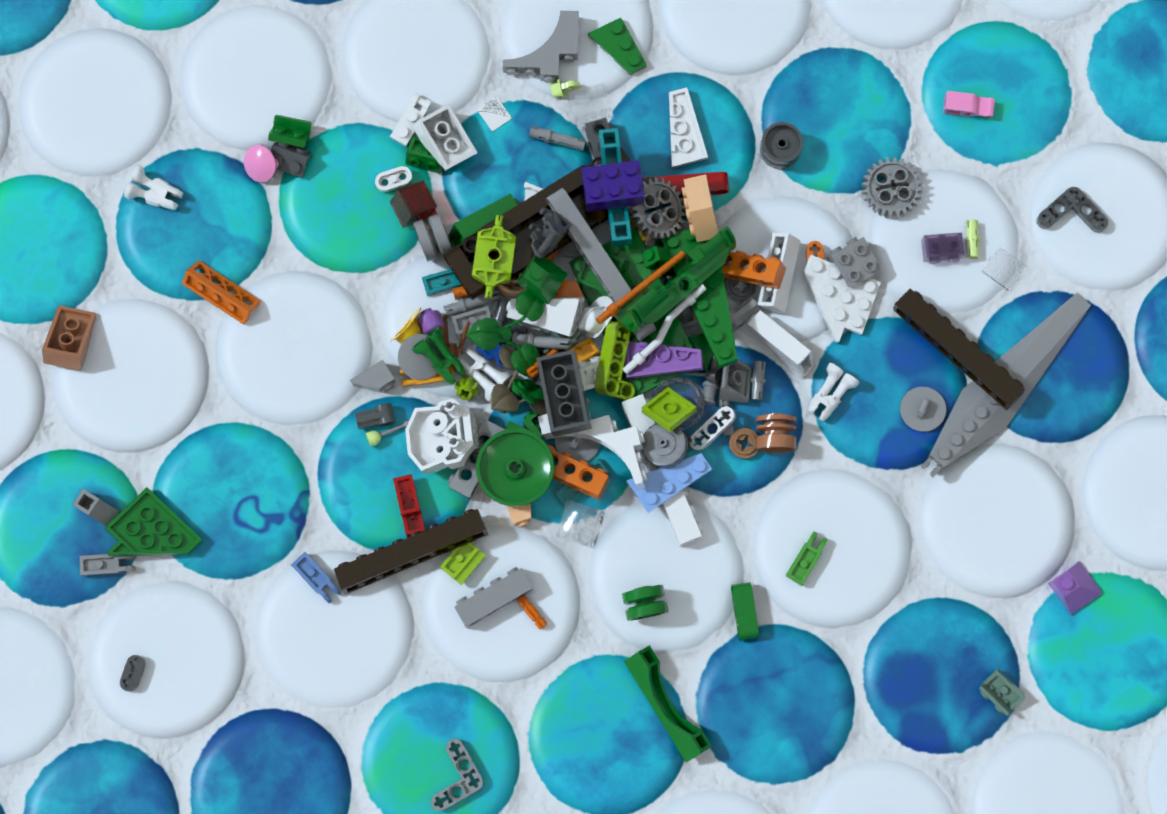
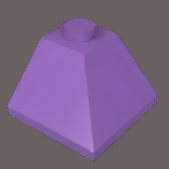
(1075, 588)

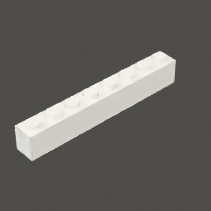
(676, 508)

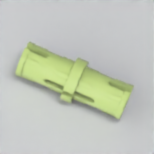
(972, 239)

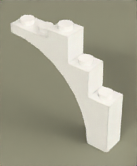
(622, 442)

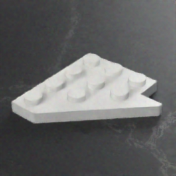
(838, 303)

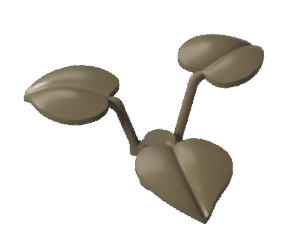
(502, 398)

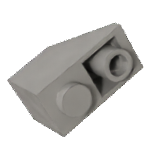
(95, 507)

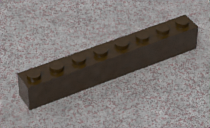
(959, 349)
(410, 551)

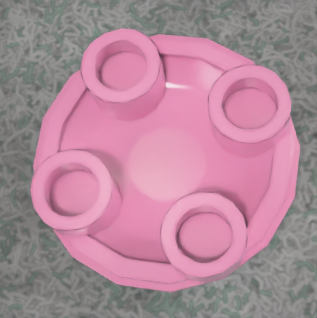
(260, 163)

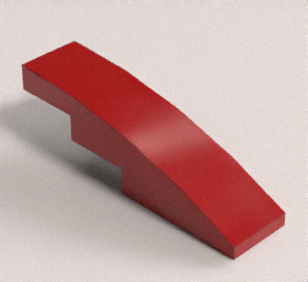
(409, 504)

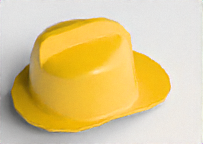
(410, 328)

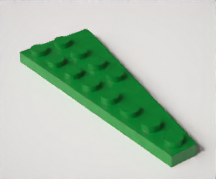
(711, 306)

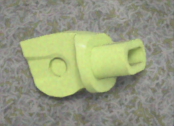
(560, 89)

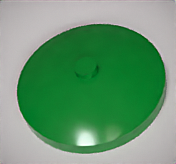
(515, 467)

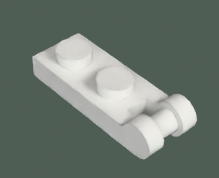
(403, 131)

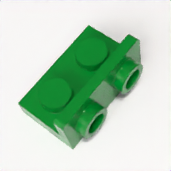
(290, 131)
(420, 157)

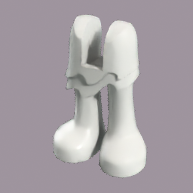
(483, 365)
(832, 401)

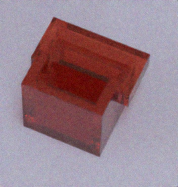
(413, 204)

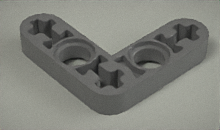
(1071, 204)

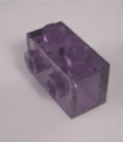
(942, 247)

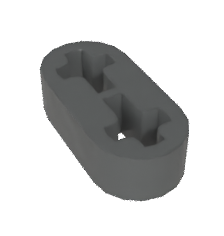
(137, 674)

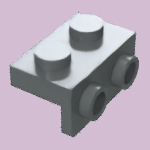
(291, 158)

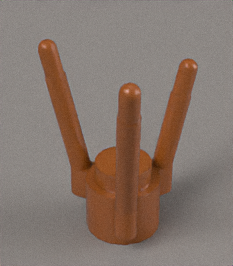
(453, 346)

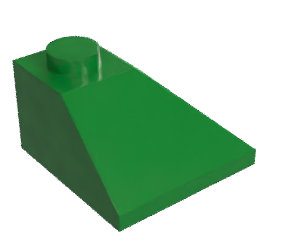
(542, 278)

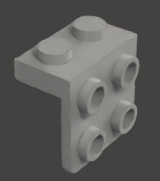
(855, 261)

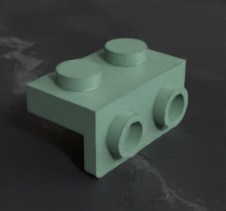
(1001, 692)

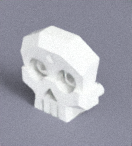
(426, 439)

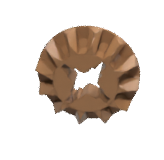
(740, 435)

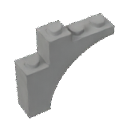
(545, 60)

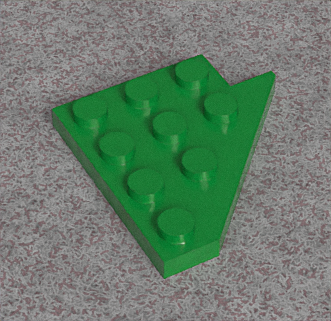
(150, 529)

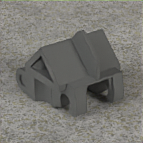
(548, 236)

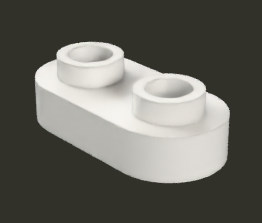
(393, 178)

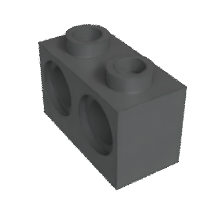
(593, 137)

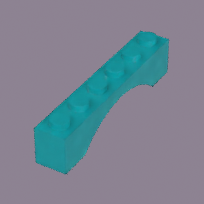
(618, 217)

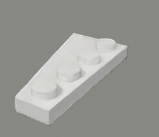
(685, 134)

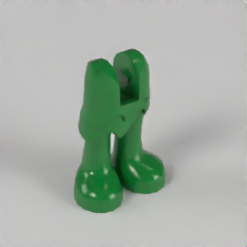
(440, 366)

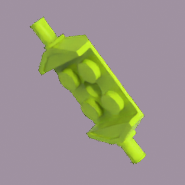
(498, 271)

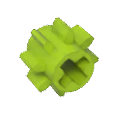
(466, 388)

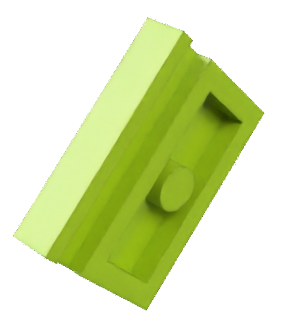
(462, 562)

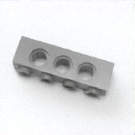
(467, 487)

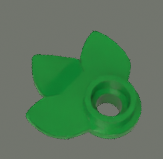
(527, 390)

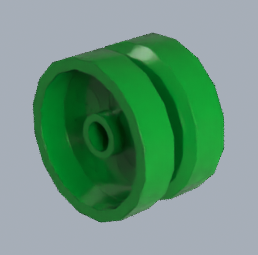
(644, 601)

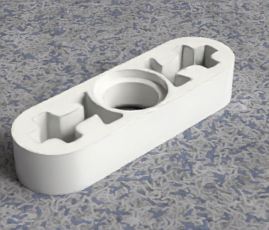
(719, 414)

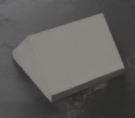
(735, 382)

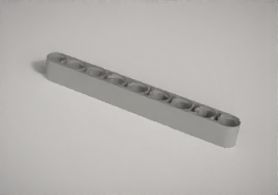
(593, 252)

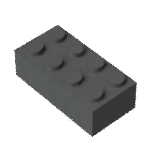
(564, 393)

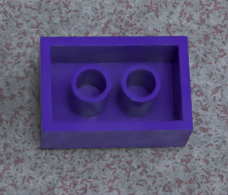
(613, 185)

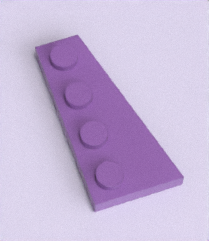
(664, 360)

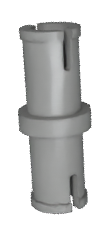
(758, 381)

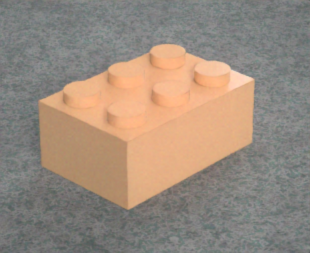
(699, 208)

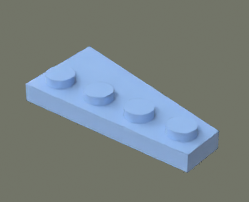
(667, 482)

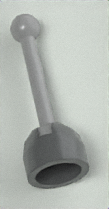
(712, 375)

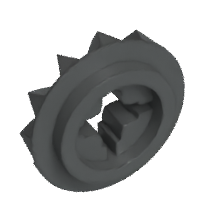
(735, 292)

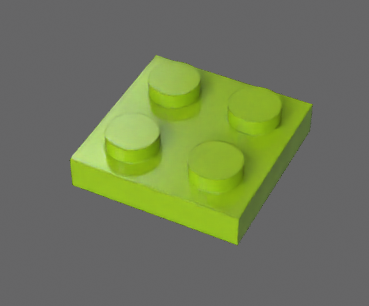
(669, 409)

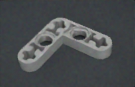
(463, 783)

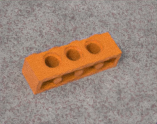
(771, 277)
(593, 488)

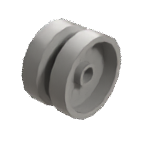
(433, 237)

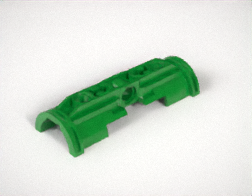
(706, 258)

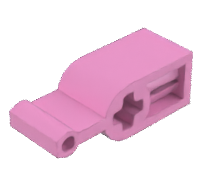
(967, 105)

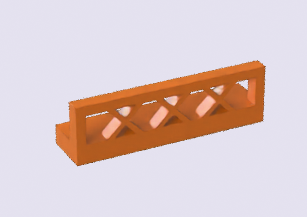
(217, 293)

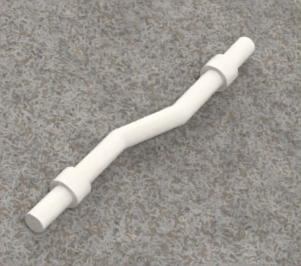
(640, 357)

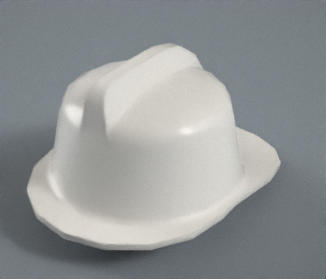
(589, 314)

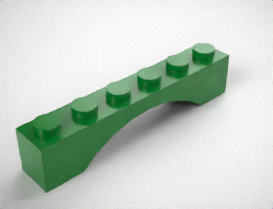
(686, 736)

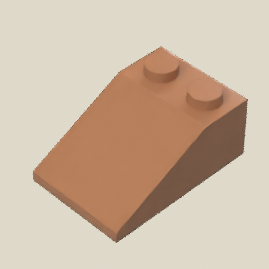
(68, 338)

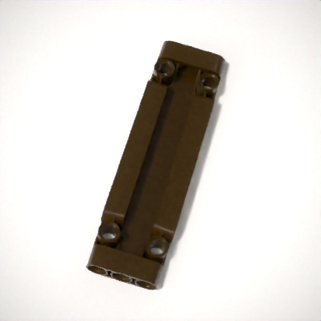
(517, 222)

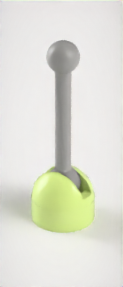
(374, 437)

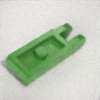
(805, 560)

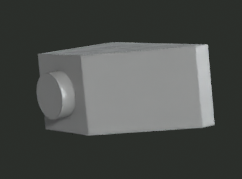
(375, 378)

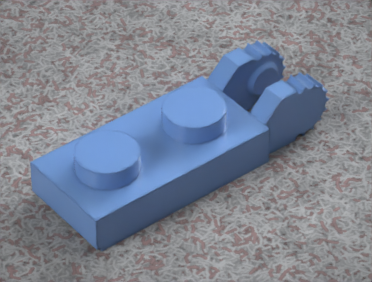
(314, 575)

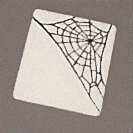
(494, 113)

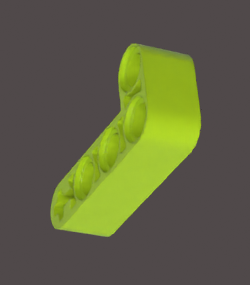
(615, 336)

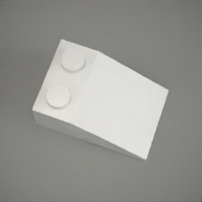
(444, 137)

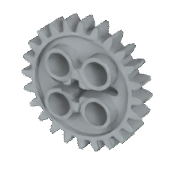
(887, 171)
(663, 225)

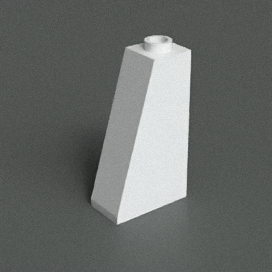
(558, 316)
(781, 343)

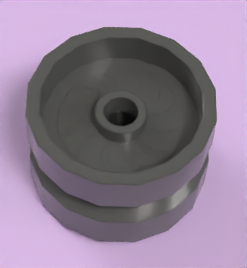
(781, 134)

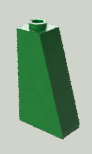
(469, 225)

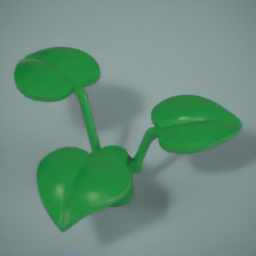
(488, 334)

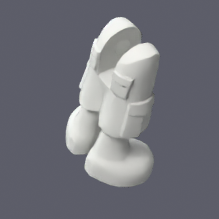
(156, 194)

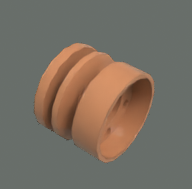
(776, 430)

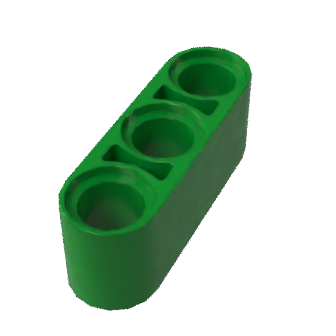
(744, 611)

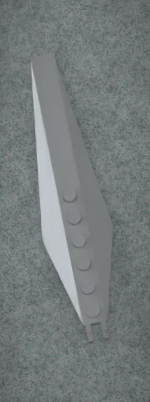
(977, 414)

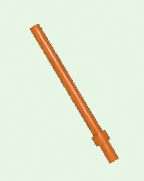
(613, 309)

